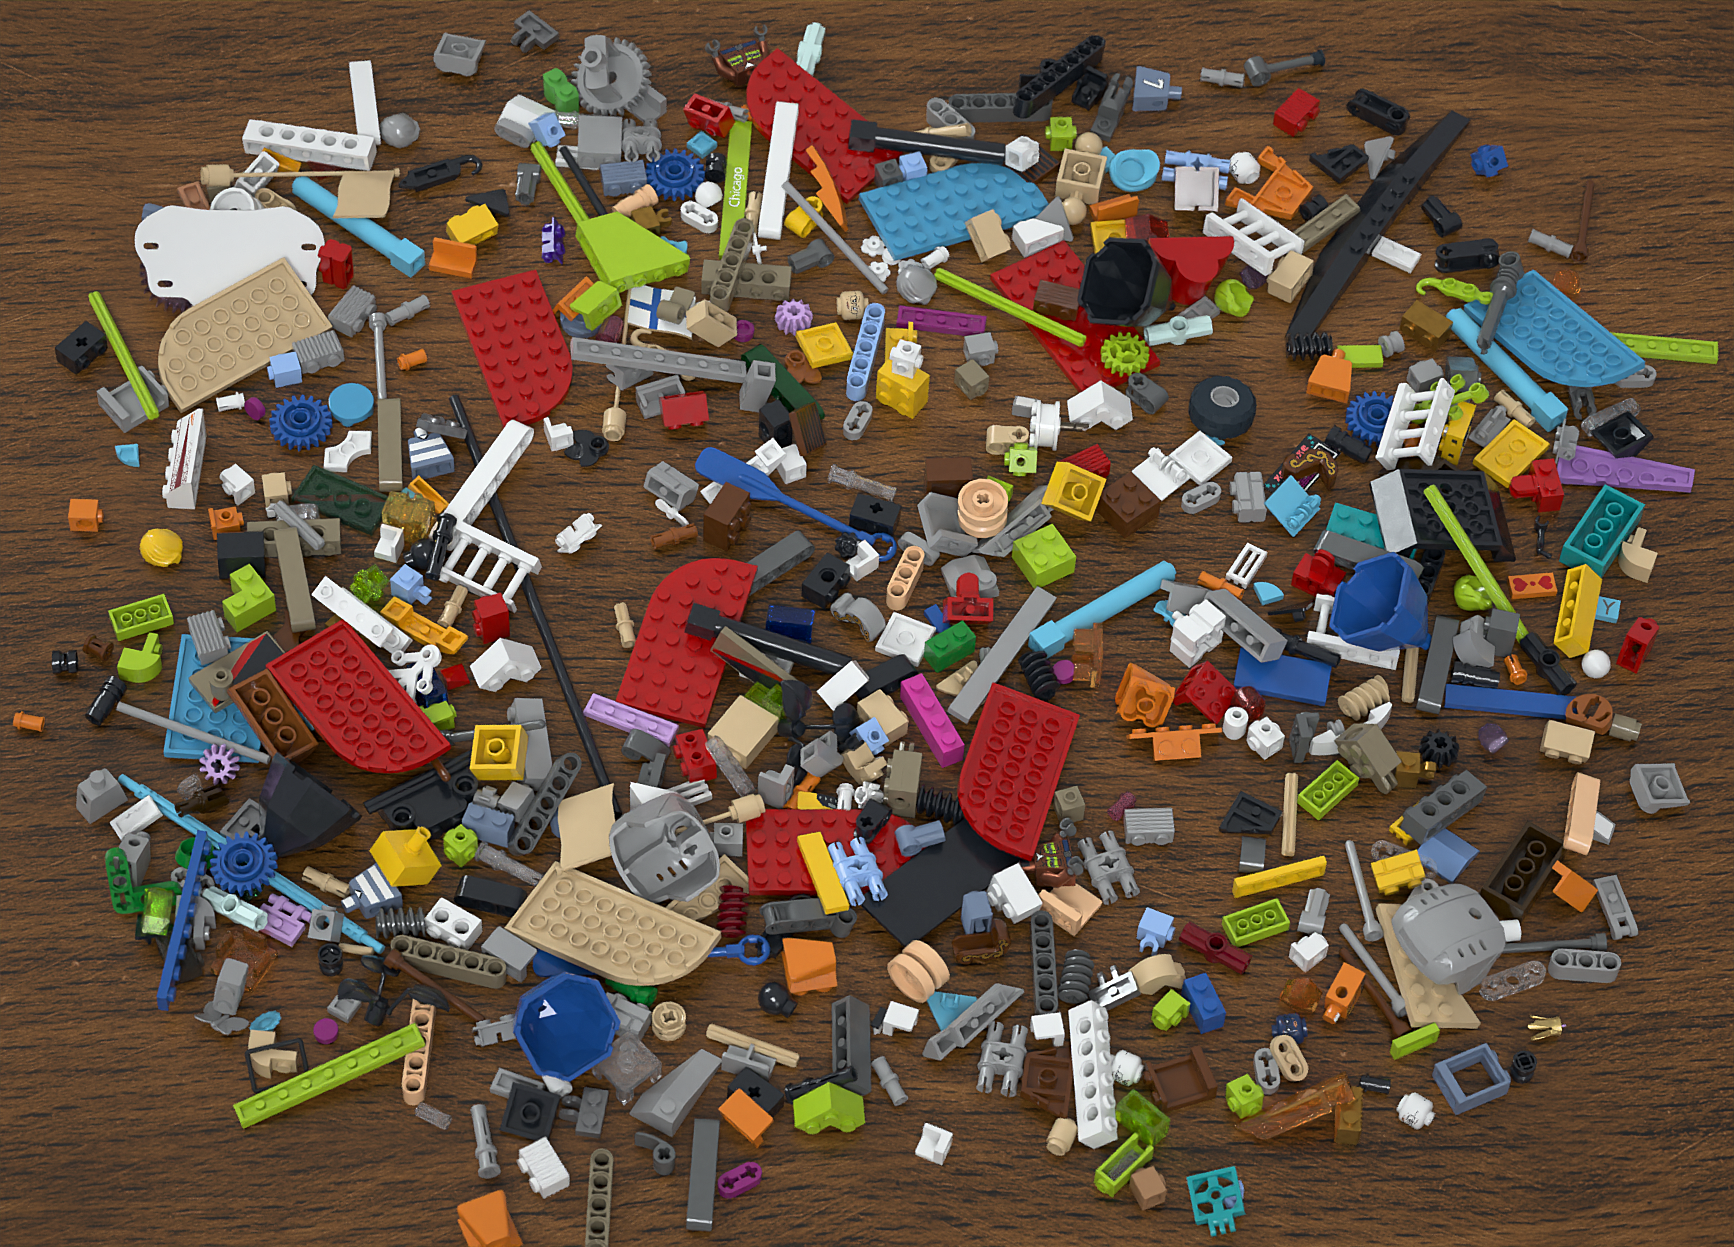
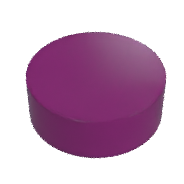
(745, 331)
(254, 408)
(1064, 671)
(326, 1031)

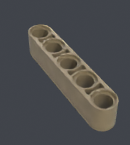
(732, 264)
(390, 445)
(294, 579)
(458, 968)
(599, 1198)

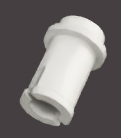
(936, 257)
(230, 402)
(845, 795)

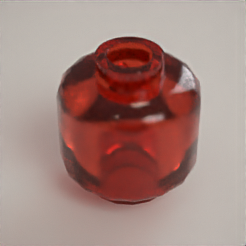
(1249, 700)

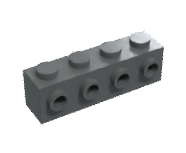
(852, 1041)

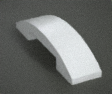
(766, 460)
(1325, 744)

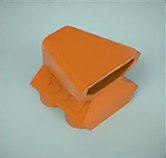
(1143, 697)
(808, 965)
(488, 1222)

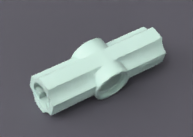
(811, 47)
(1178, 330)
(236, 909)

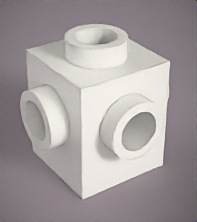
(1022, 153)
(906, 358)
(1265, 737)

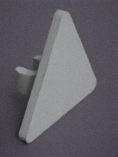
(1378, 151)
(1055, 214)

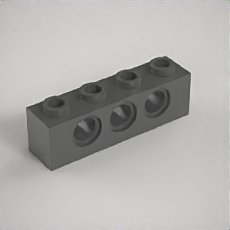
(1443, 807)

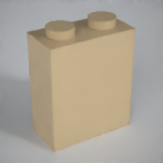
(745, 730)

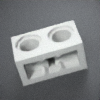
(456, 921)

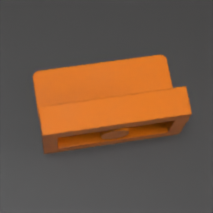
(1115, 208)
(453, 258)
(577, 291)
(1573, 888)
(746, 1116)

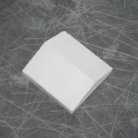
(523, 111)

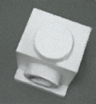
(237, 483)
(1309, 951)

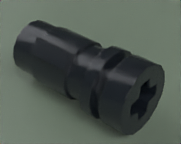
(1350, 446)
(1475, 676)
(102, 705)

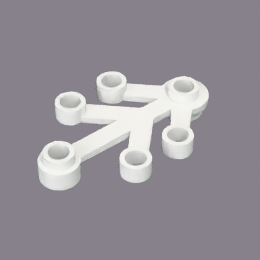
(409, 676)

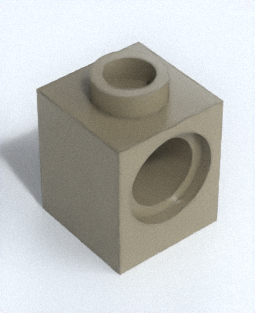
(971, 379)
(1069, 804)

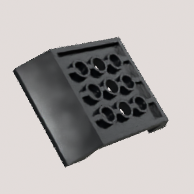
(1411, 523)

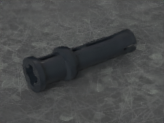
(442, 537)
(1297, 646)
(839, 1078)

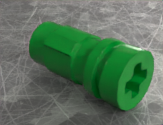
(637, 994)

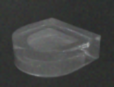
(189, 786)

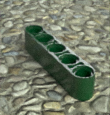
(786, 387)

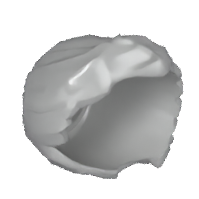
(399, 130)
(916, 284)

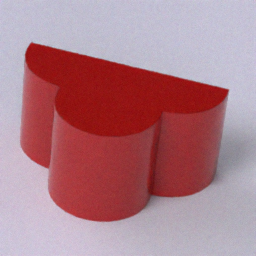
(1192, 263)

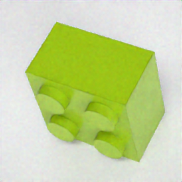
(1043, 556)

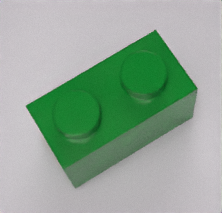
(949, 646)

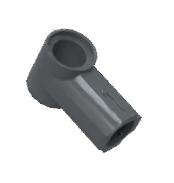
(527, 177)
(815, 255)

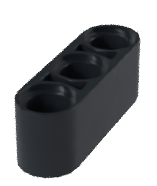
(1432, 563)
(887, 676)
(489, 896)

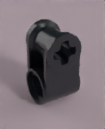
(871, 820)

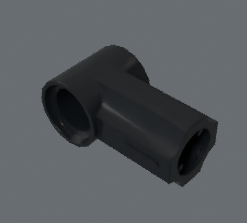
(1443, 221)

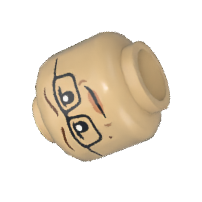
(851, 305)

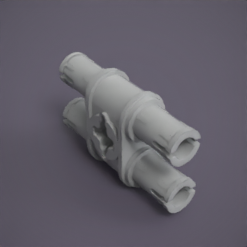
(641, 140)
(1108, 867)
(1013, 1060)

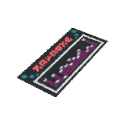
(1306, 483)

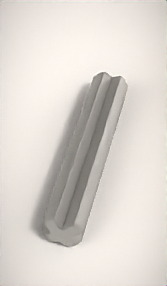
(303, 528)

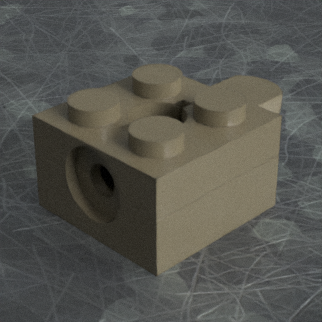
(1369, 755)
(903, 781)

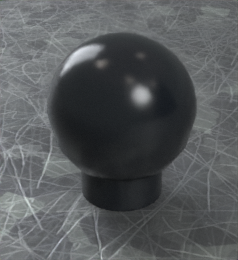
(419, 554)
(776, 999)

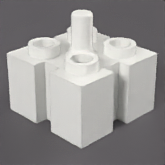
(1197, 632)

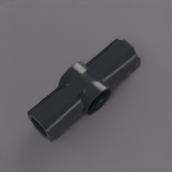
(1541, 657)

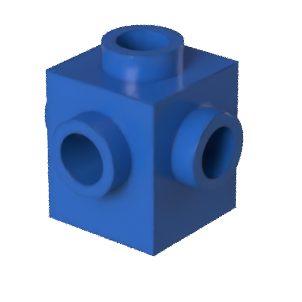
(1488, 160)

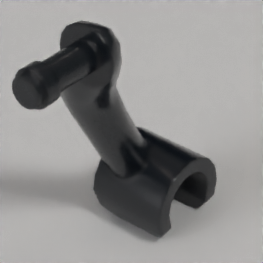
(1541, 528)
(851, 743)

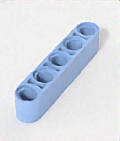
(865, 352)

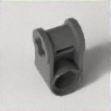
(1147, 395)

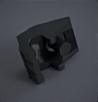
(1090, 88)

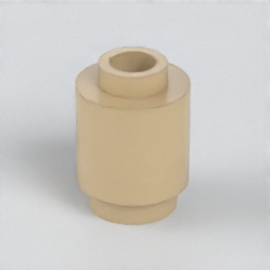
(1062, 1136)

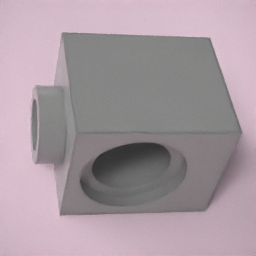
(317, 928)

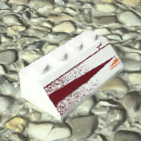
(186, 461)

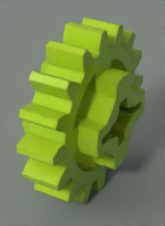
(1124, 354)

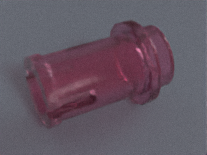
(1125, 801)

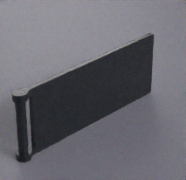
(934, 883)

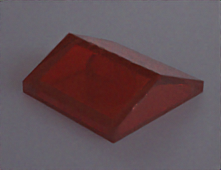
(1146, 227)

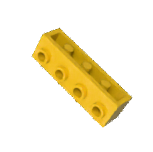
(1577, 611)

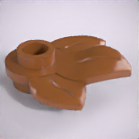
(800, 368)

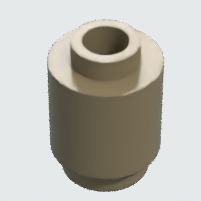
(220, 681)
(1625, 728)

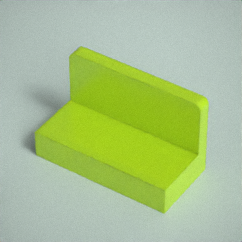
(597, 304)

